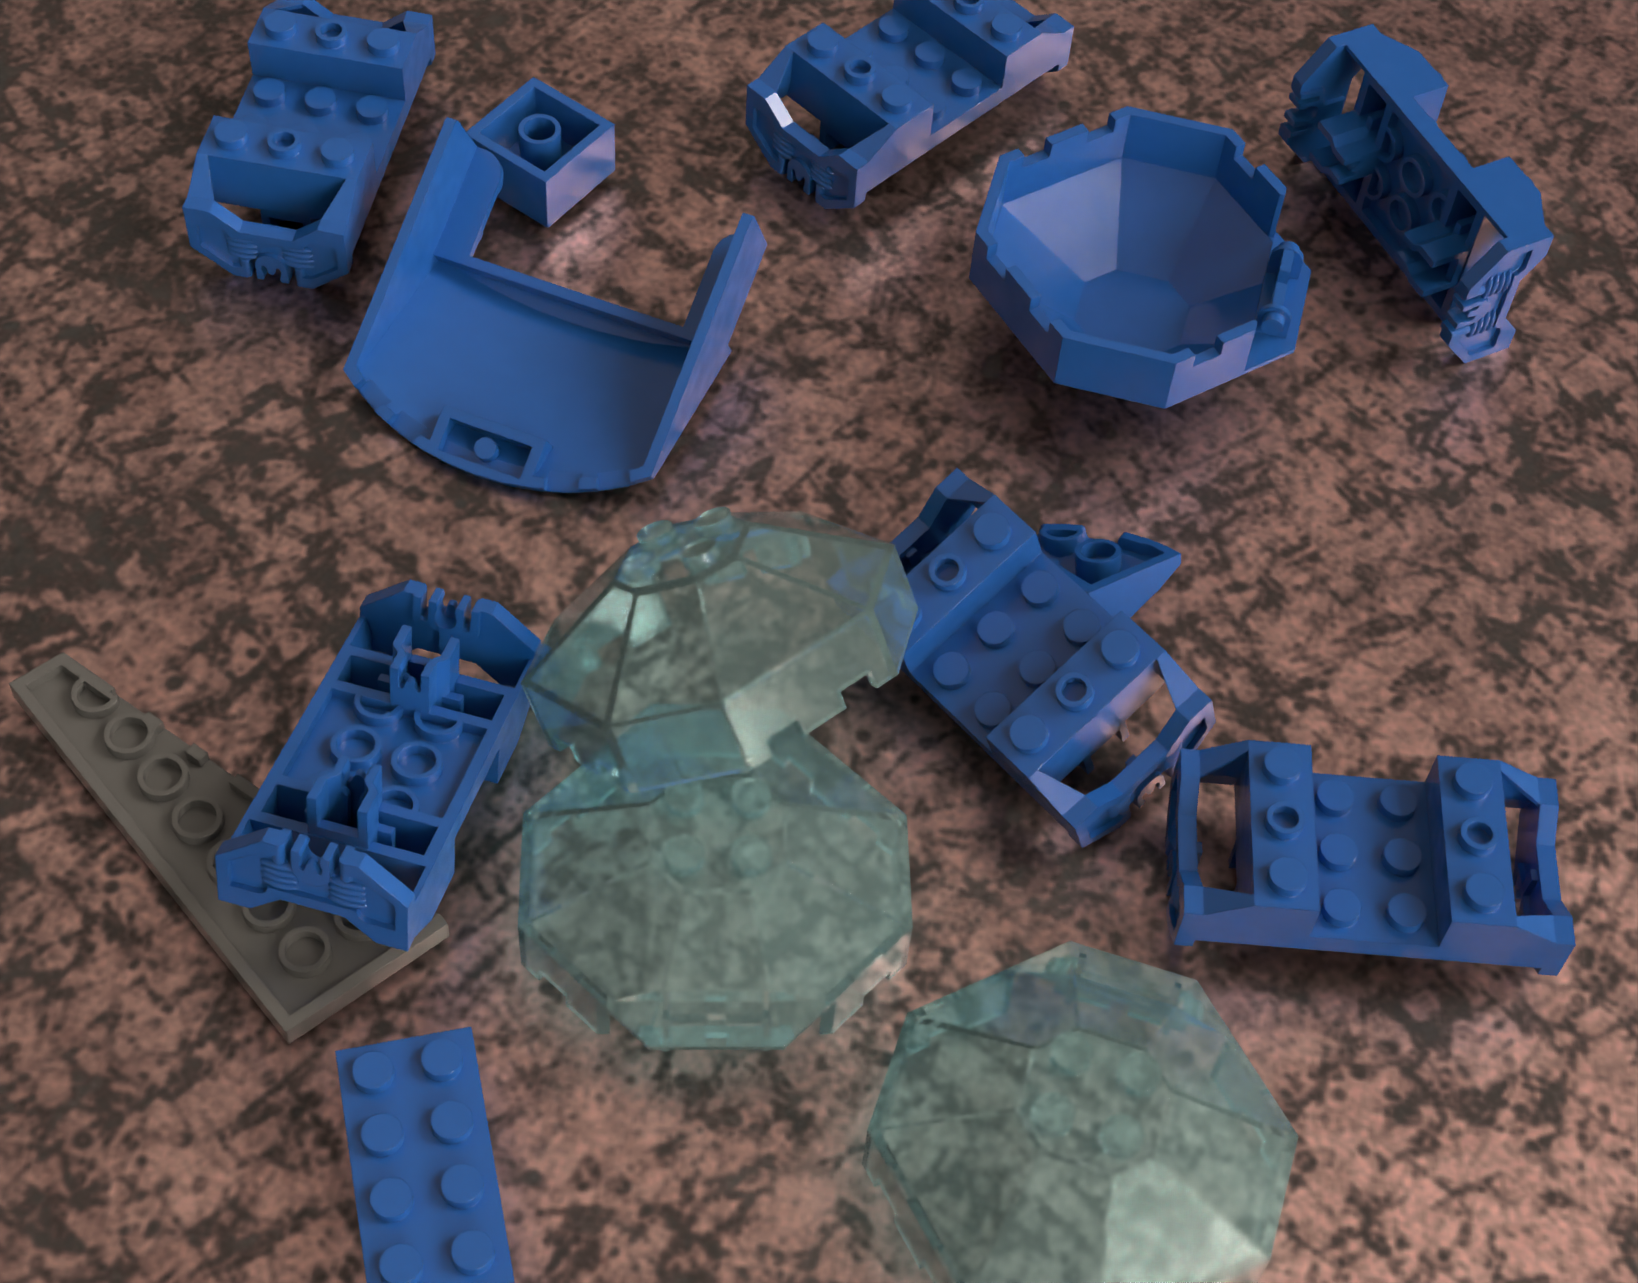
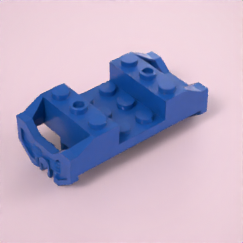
(895, 88)
(306, 140)
(1448, 226)
(1035, 660)
(385, 765)
(1372, 860)

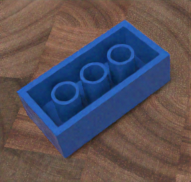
(423, 1161)

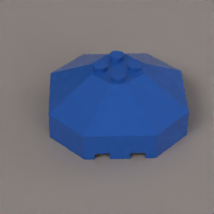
(1141, 258)

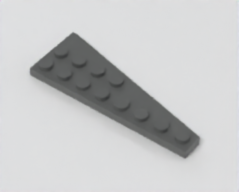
(175, 816)

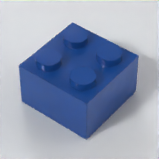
(547, 150)

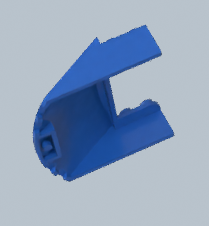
(524, 372)

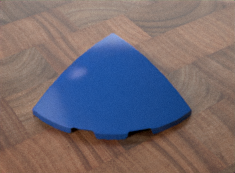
(1110, 572)

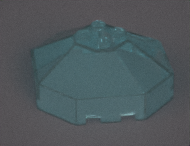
(718, 643)
(717, 901)
(1079, 1131)

